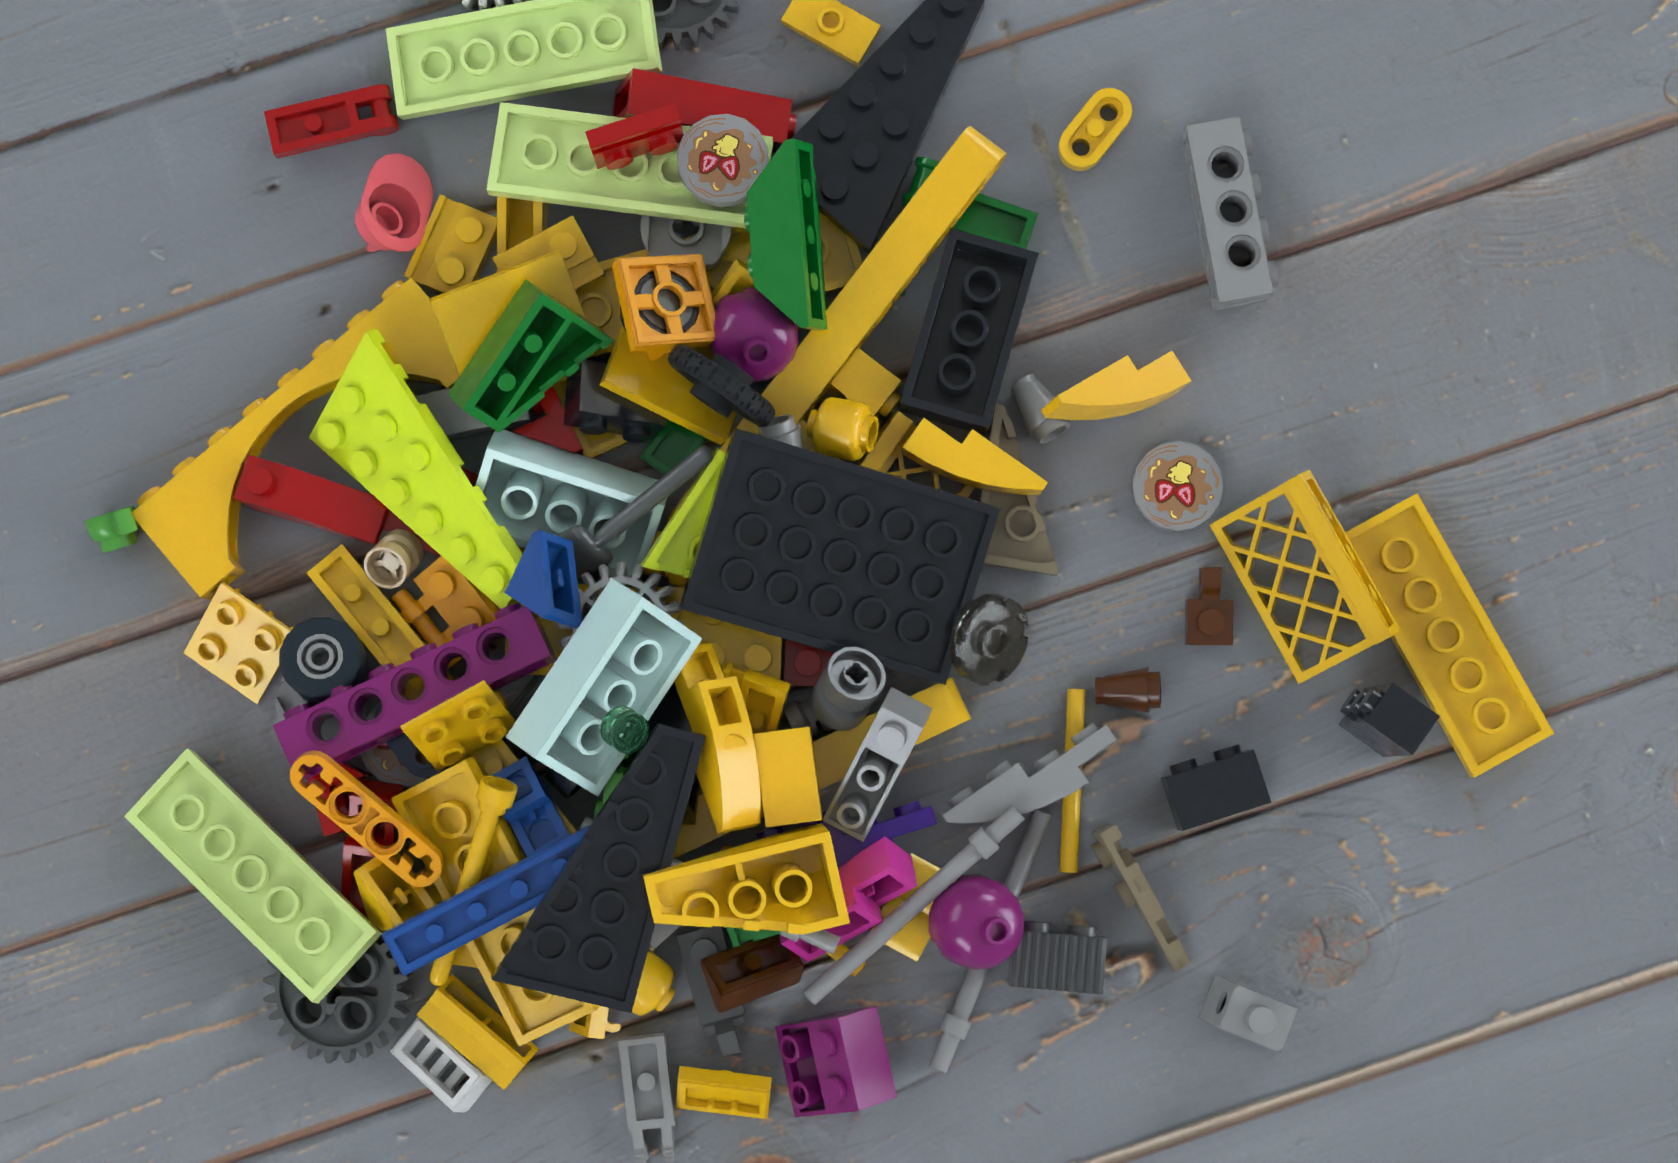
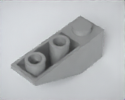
(877, 764)

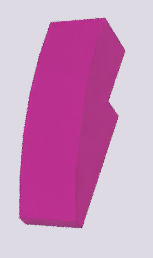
(867, 883)

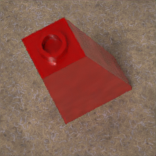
(697, 100)

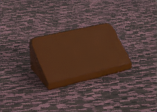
(750, 972)

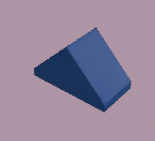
(548, 579)

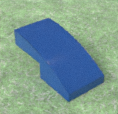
(533, 811)

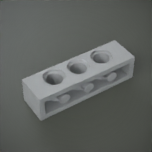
(1228, 142)

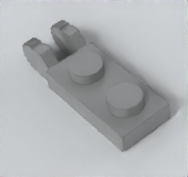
(648, 1092)

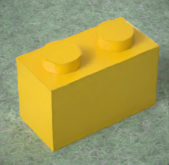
(788, 777)

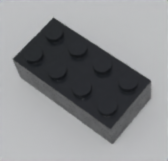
(968, 331)

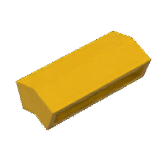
(476, 1031)

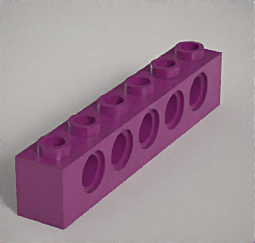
(527, 653)

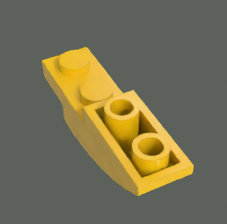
(728, 755)

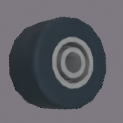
(341, 663)

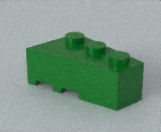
(524, 356)

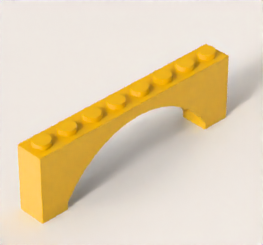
(196, 511)

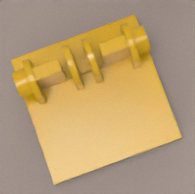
(238, 642)
(460, 725)

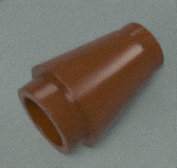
(1130, 690)

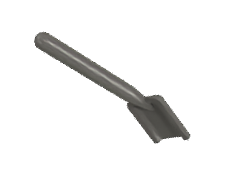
(590, 549)

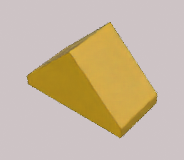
(387, 896)

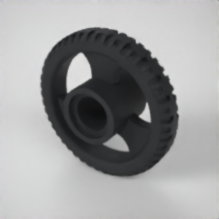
(721, 385)

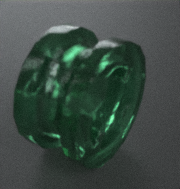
(633, 735)

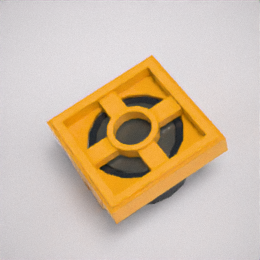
(662, 302)

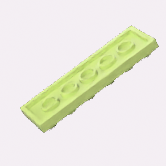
(518, 52)
(548, 159)
(253, 875)

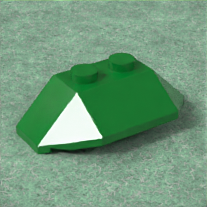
(787, 235)

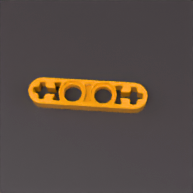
(372, 813)

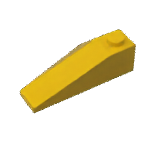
(766, 884)

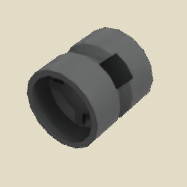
(847, 688)

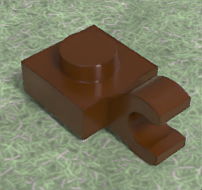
(1209, 618)

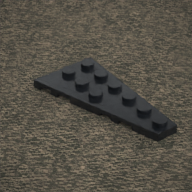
(881, 115)
(596, 916)

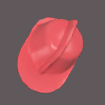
(394, 204)

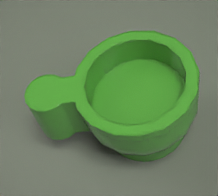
(113, 529)

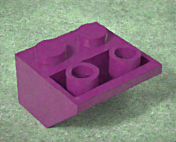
(836, 1062)

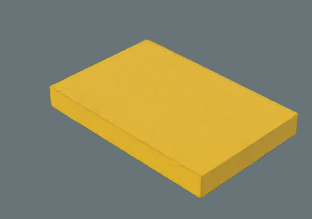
(473, 309)
(662, 390)

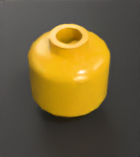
(843, 428)
(654, 986)

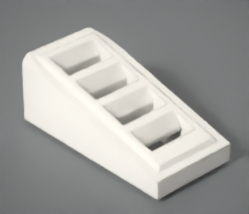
(430, 1078)

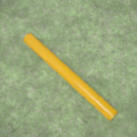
(1071, 804)

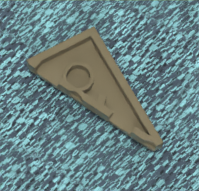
(1020, 532)
(1136, 892)

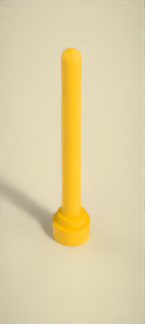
(494, 798)

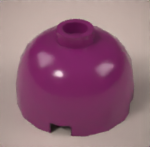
(754, 334)
(976, 922)

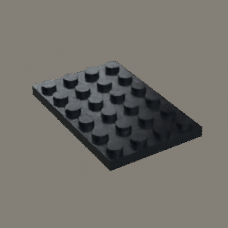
(838, 555)

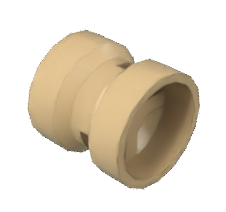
(393, 558)

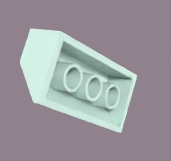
(553, 489)
(617, 657)

